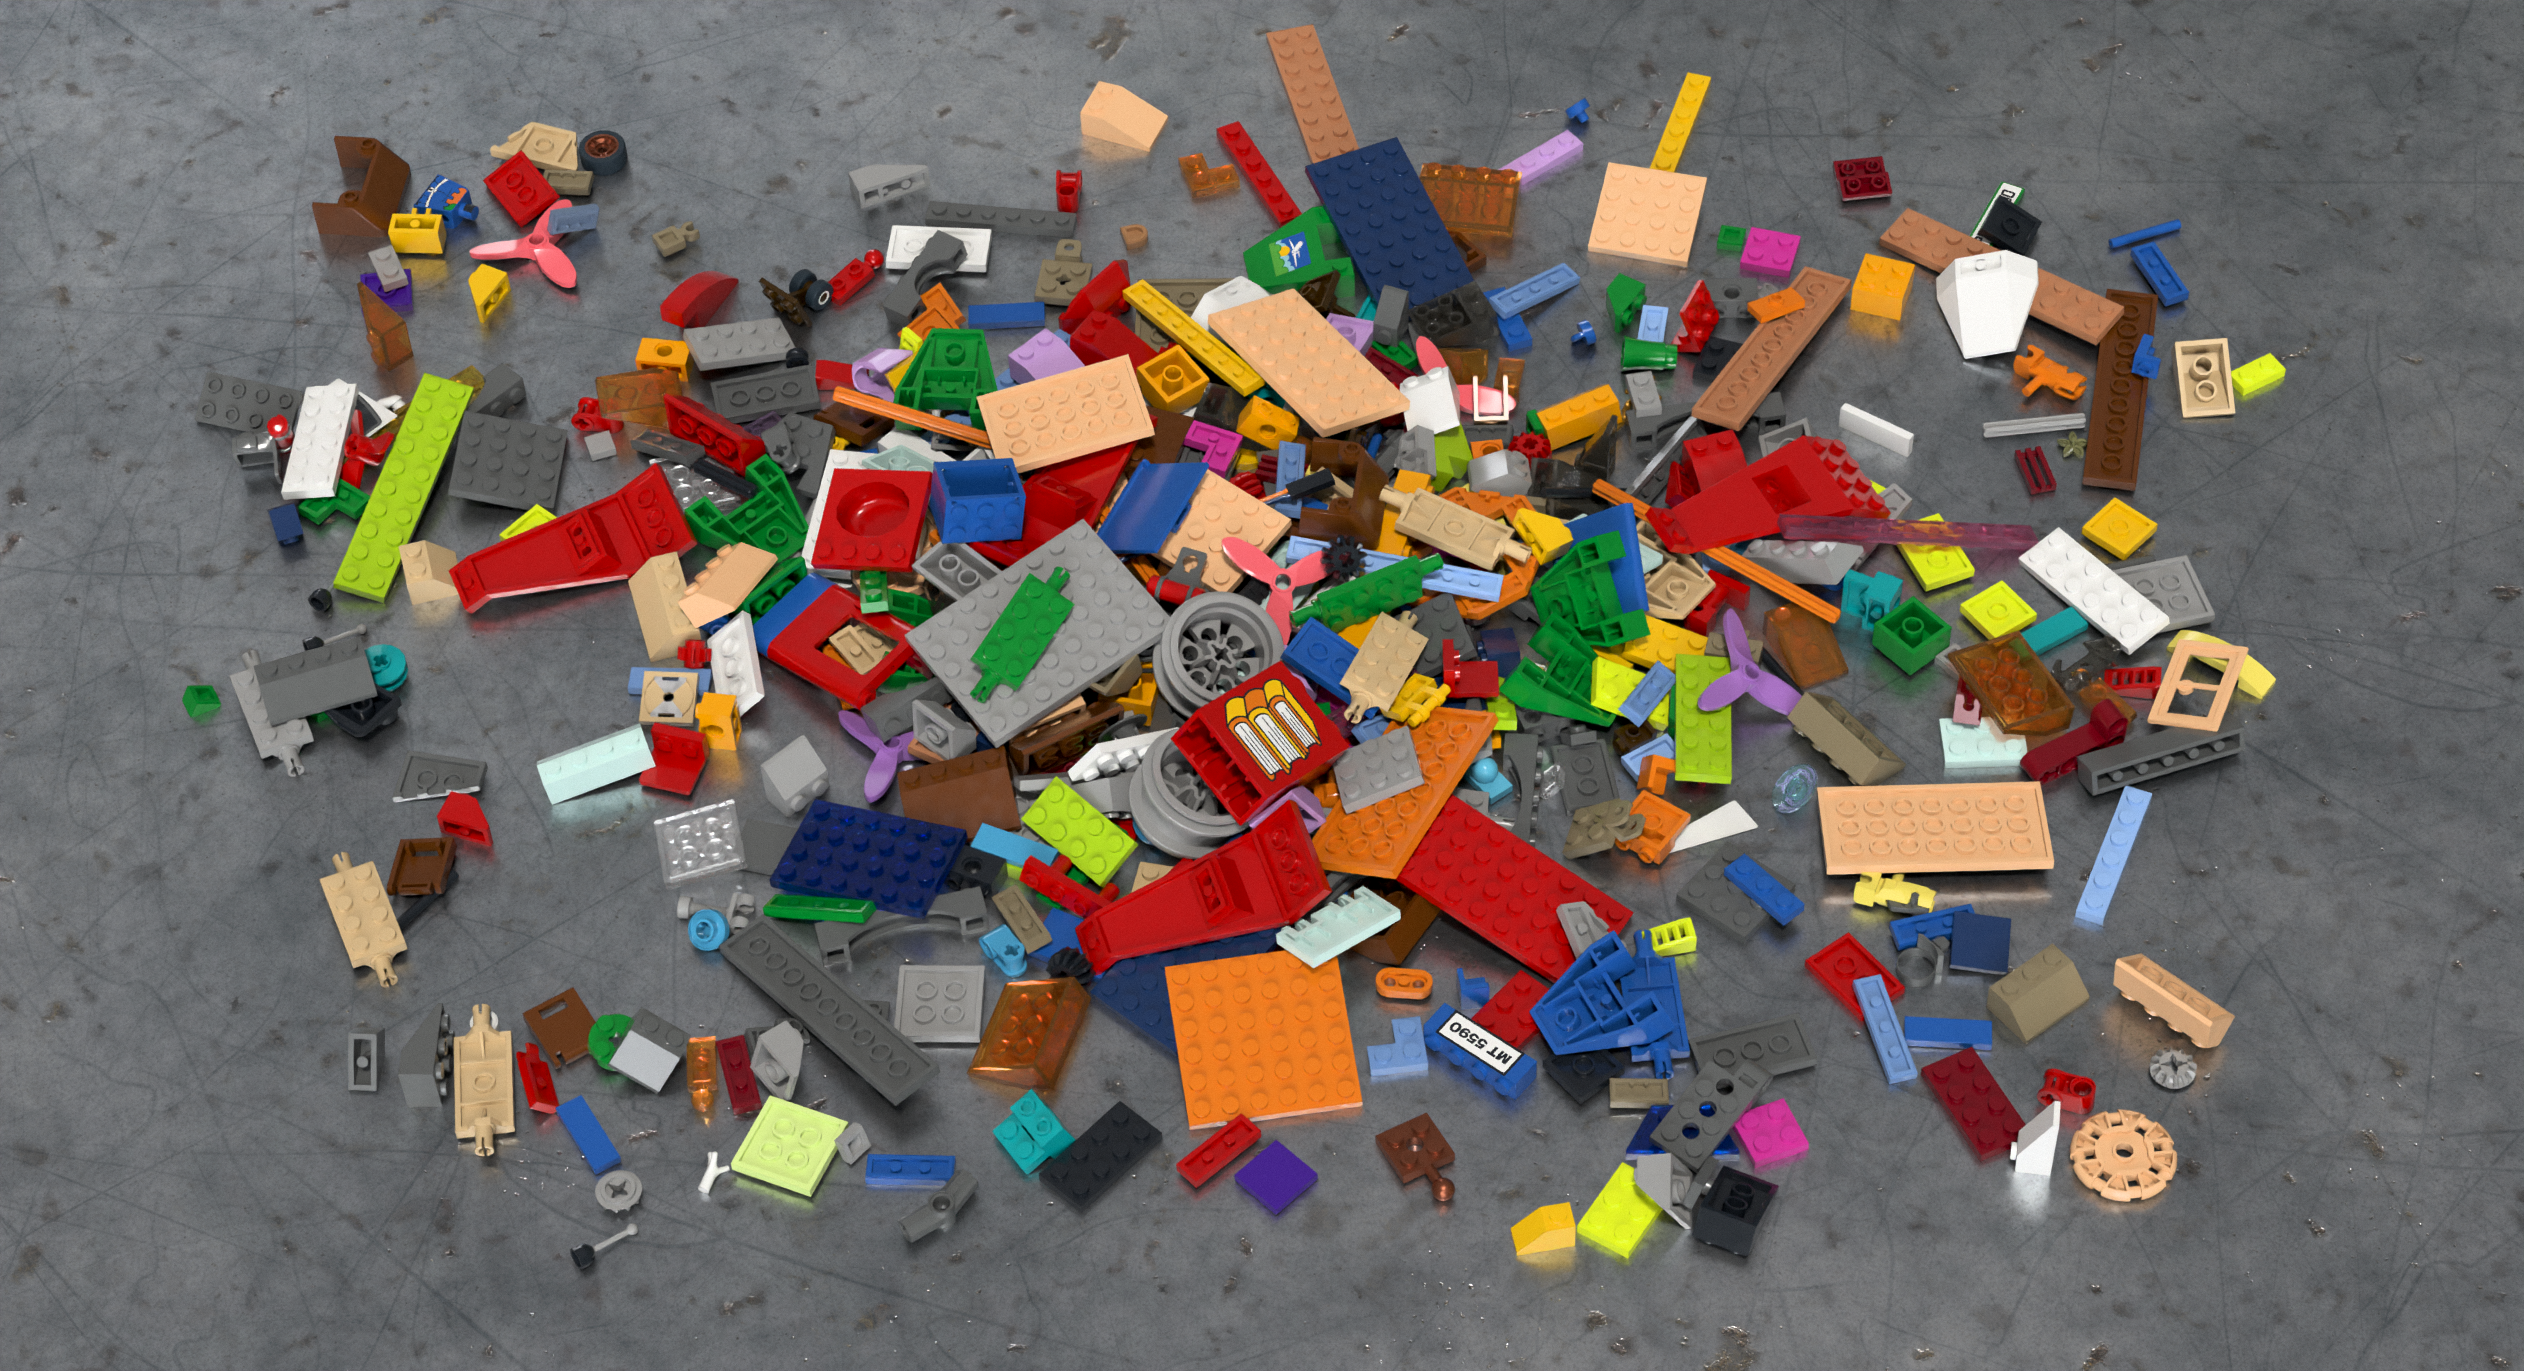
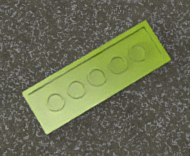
(1701, 736)

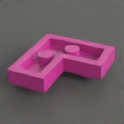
(1219, 444)

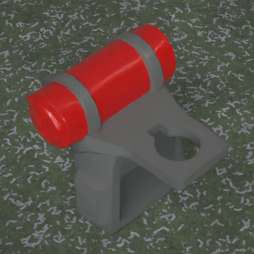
(265, 447)
(1179, 585)

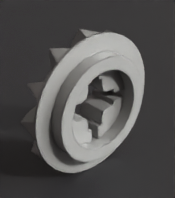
(2163, 1073)
(616, 1181)

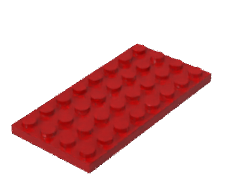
(1503, 887)

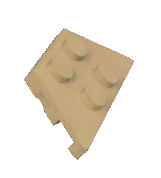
(543, 145)

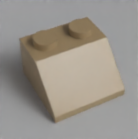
(427, 571)

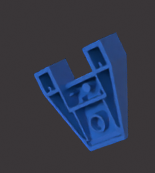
(1589, 1012)

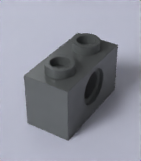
(1732, 296)

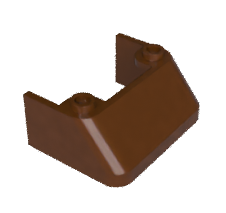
(383, 192)
(1352, 516)

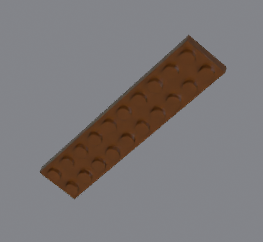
(2119, 396)

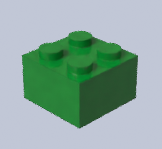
(1911, 635)

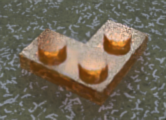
(1206, 181)

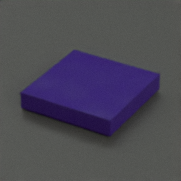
(397, 299)
(1276, 1177)

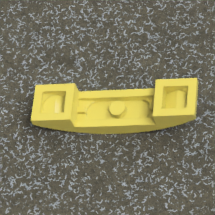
(2252, 677)

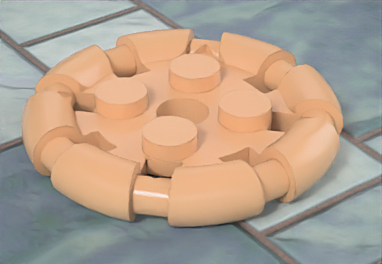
(2120, 1169)

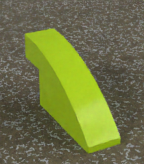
(1451, 456)

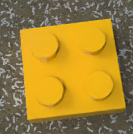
(2119, 529)

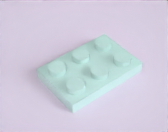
(1979, 745)

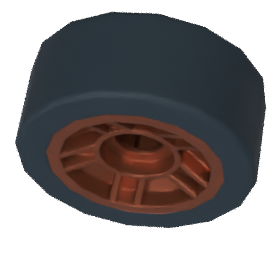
(603, 152)

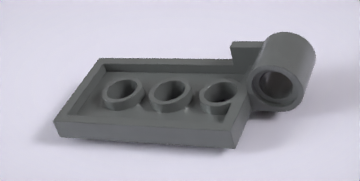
(1748, 1086)

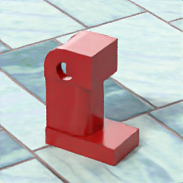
(1727, 590)

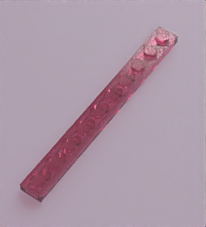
(1906, 532)

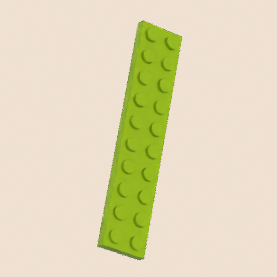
(403, 487)

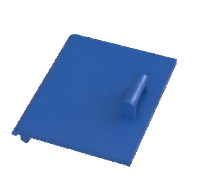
(1151, 506)
(1626, 571)

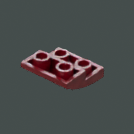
(1862, 178)

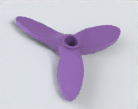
(1746, 676)
(888, 754)

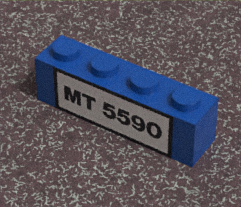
(1479, 1051)

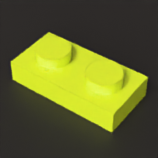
(2257, 374)

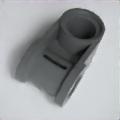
(782, 447)

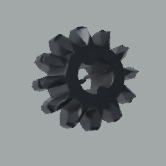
(1345, 547)
(1071, 963)

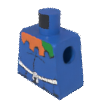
(448, 200)

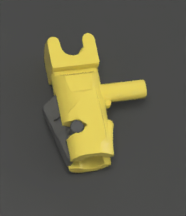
(1894, 893)

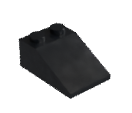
(1734, 1211)

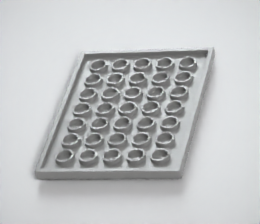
(1101, 632)

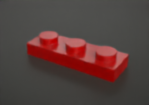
(1218, 1150)

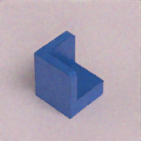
(1471, 992)

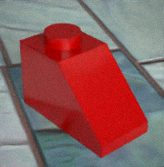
(464, 819)

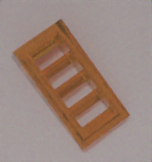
(1515, 379)

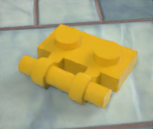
(1412, 694)

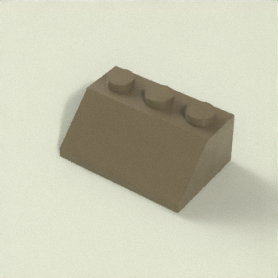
(2037, 994)

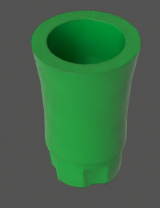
(1647, 355)

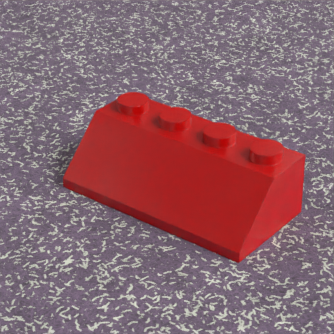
(720, 437)

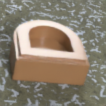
(1134, 236)

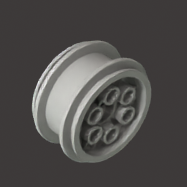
(1248, 628)
(1159, 806)

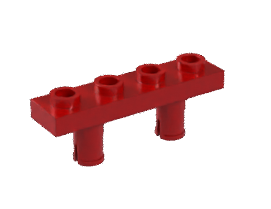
(1062, 889)

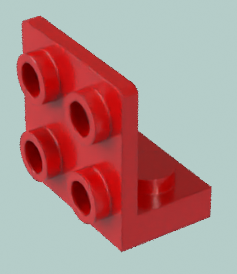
(1698, 320)
(1468, 677)
(677, 757)

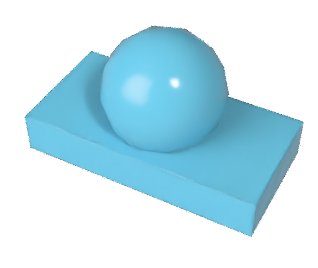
(1485, 777)

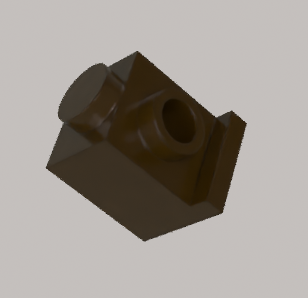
(1632, 737)

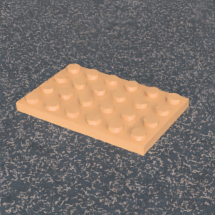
(1066, 414)

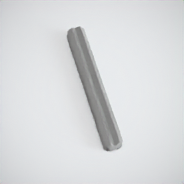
(2033, 425)

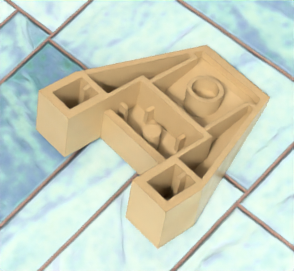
(1675, 584)

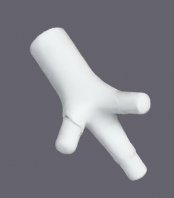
(711, 1172)

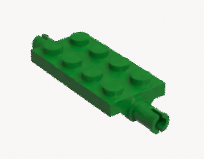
(1369, 594)
(1021, 633)

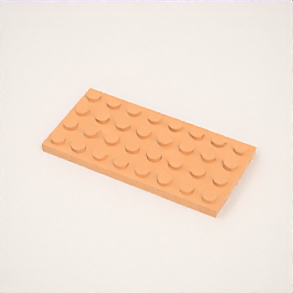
(1308, 363)
(1934, 828)

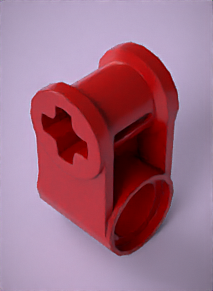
(1068, 190)
(592, 415)
(2068, 1090)

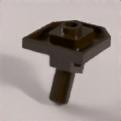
(1320, 294)

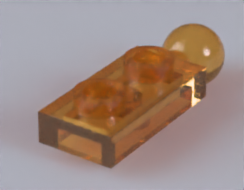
(2100, 691)
(702, 1071)

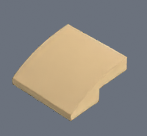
(861, 646)

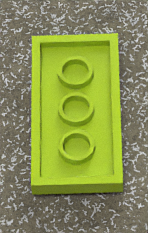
(1079, 831)

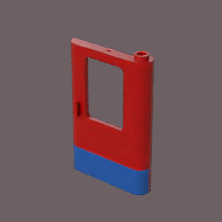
(811, 615)

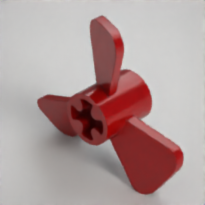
(362, 451)

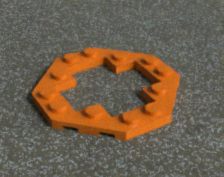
(1515, 584)

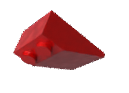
(1105, 338)
(1712, 459)

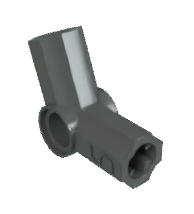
(1388, 455)

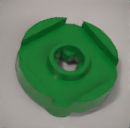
(601, 1032)

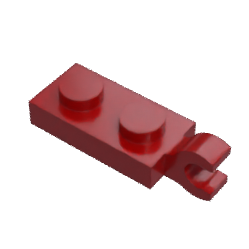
(537, 1080)

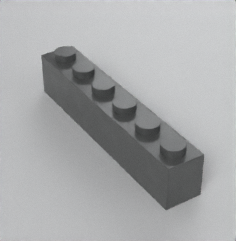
(2158, 755)

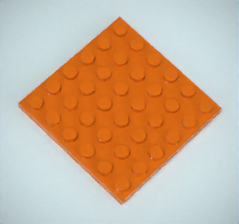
(1261, 1038)

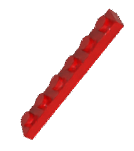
(1258, 173)

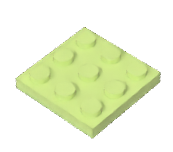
(789, 1146)

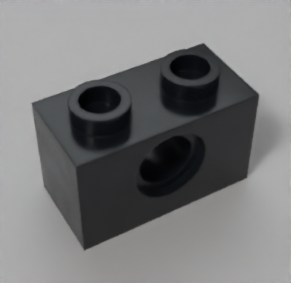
(977, 869)

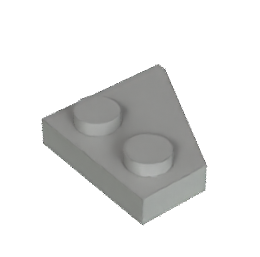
(1581, 926)

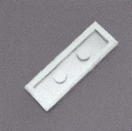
(1876, 430)

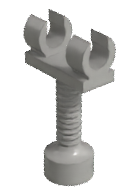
(742, 902)

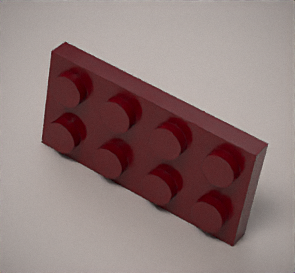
(1974, 1103)

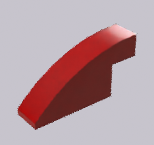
(697, 299)

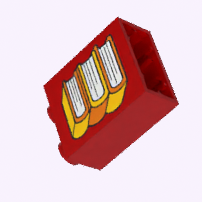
(1260, 742)

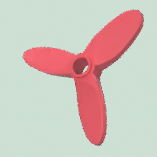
(535, 246)
(1489, 399)
(1262, 568)

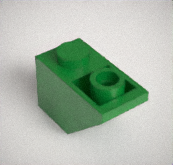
(1623, 300)

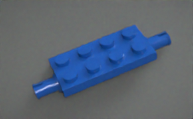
(1661, 977)

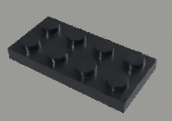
(1100, 1156)

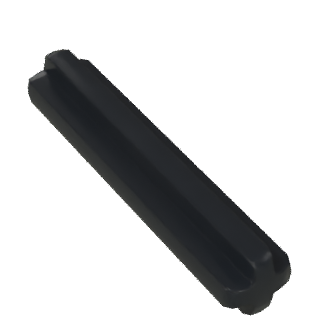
(725, 478)

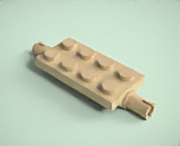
(1454, 528)
(1382, 664)
(364, 917)
(484, 1082)

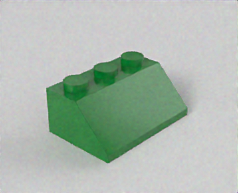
(772, 588)

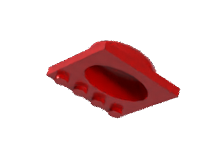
(872, 520)

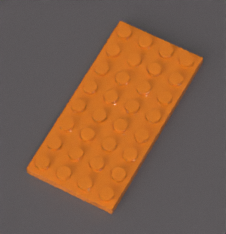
(1386, 833)

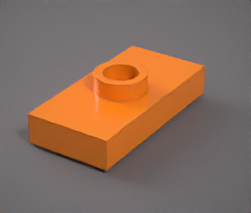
(1776, 305)

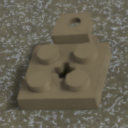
(1066, 267)
(1598, 826)

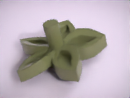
(2073, 445)

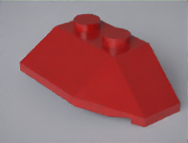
(1100, 294)

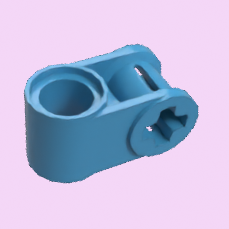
(1004, 951)

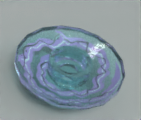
(1794, 788)

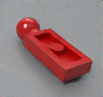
(855, 276)

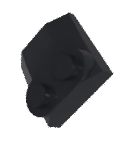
(365, 715)

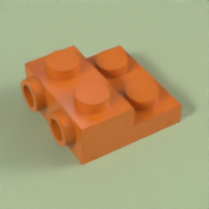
(1660, 829)

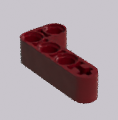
(2059, 756)

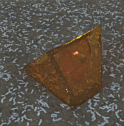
(1466, 364)

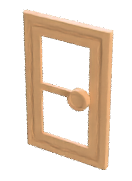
(2171, 683)

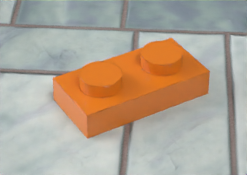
(940, 295)

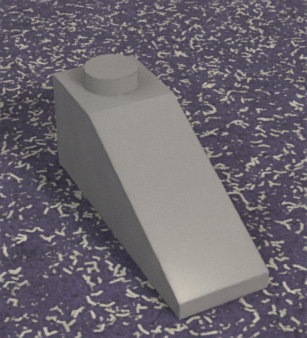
(883, 182)

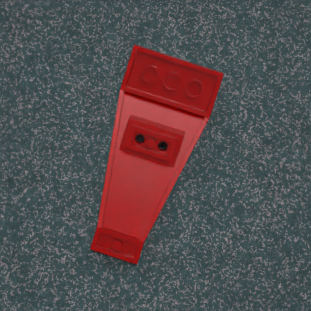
(1798, 479)
(1061, 497)
(618, 531)
(1233, 891)

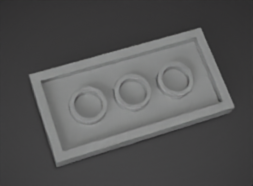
(738, 343)

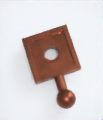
(1412, 1164)

